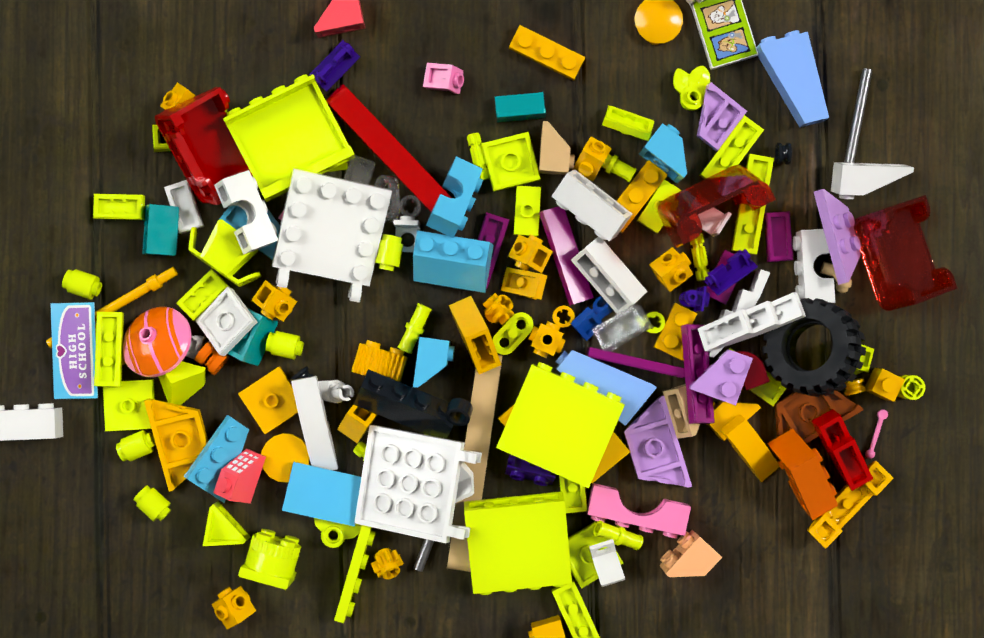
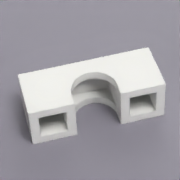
(242, 192)
(809, 246)

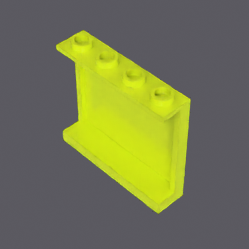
(287, 133)
(561, 424)
(518, 543)

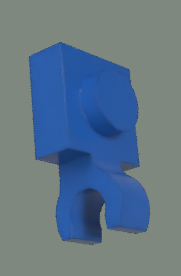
(591, 318)

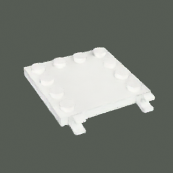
(331, 230)
(412, 484)

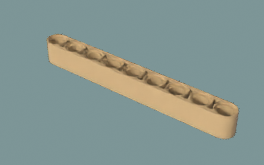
(478, 440)

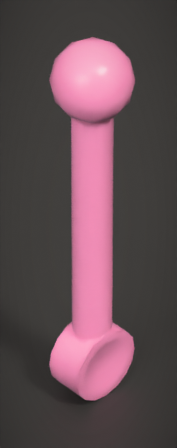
(881, 414)

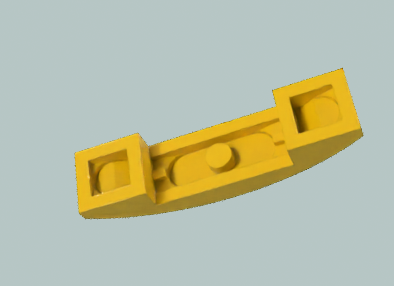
(828, 526)

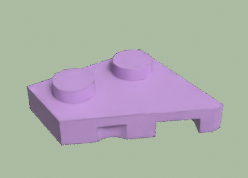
(718, 117)
(724, 377)

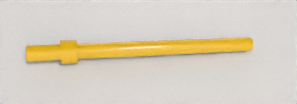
(152, 283)

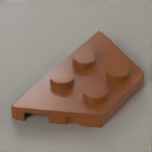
(799, 410)

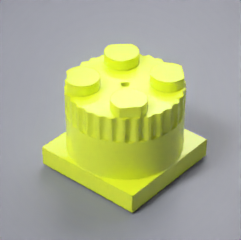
(271, 559)

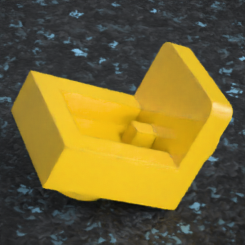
(592, 158)

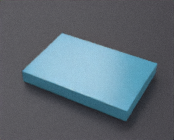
(322, 494)

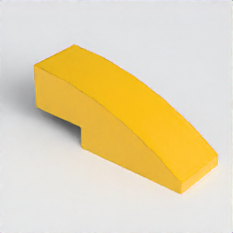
(750, 447)

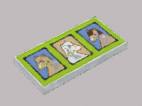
(724, 32)

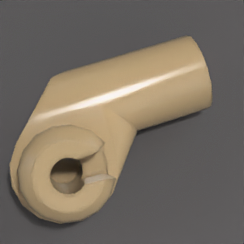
(828, 269)

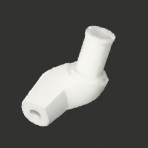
(335, 391)

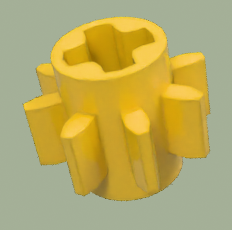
(498, 308)
(387, 563)

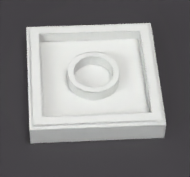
(226, 321)

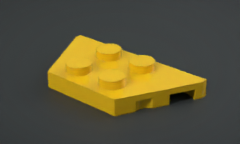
(178, 437)

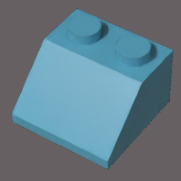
(667, 152)
(431, 358)

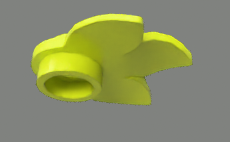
(691, 84)
(344, 532)

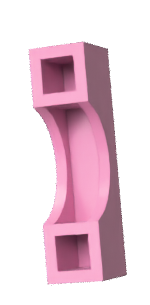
(667, 517)

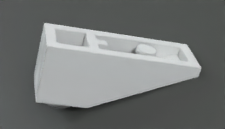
(863, 178)

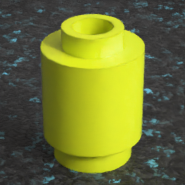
(389, 252)
(82, 284)
(284, 345)
(135, 446)
(152, 503)

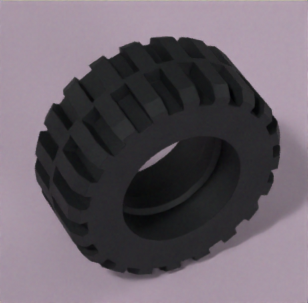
(839, 366)

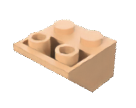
(690, 557)

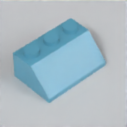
(451, 261)

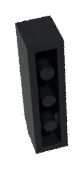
(411, 406)

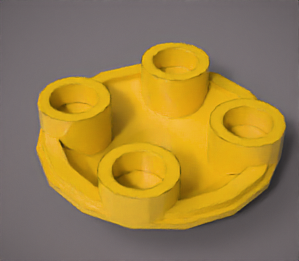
(658, 20)

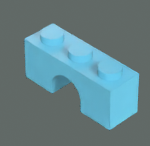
(448, 212)

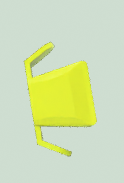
(223, 253)

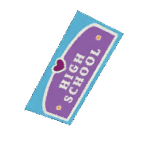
(73, 350)

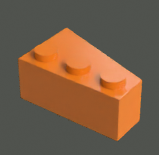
(805, 473)

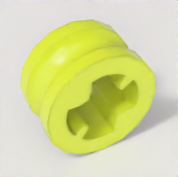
(662, 322)

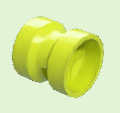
(911, 382)

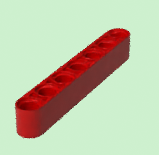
(386, 147)

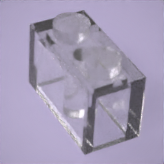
(622, 327)

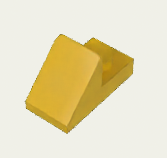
(524, 283)

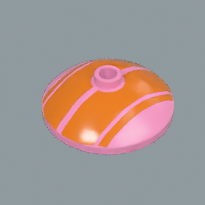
(164, 346)

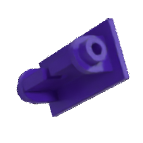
(335, 65)
(727, 275)
(695, 298)
(521, 469)

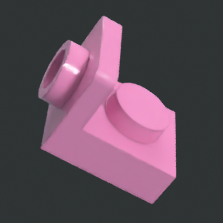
(443, 77)

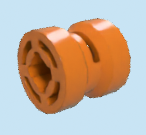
(211, 358)

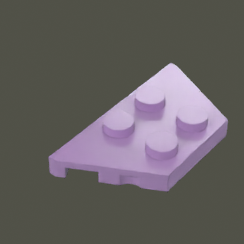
(839, 234)
(655, 446)

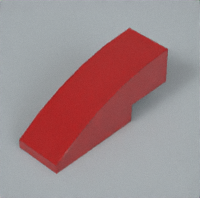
(842, 449)

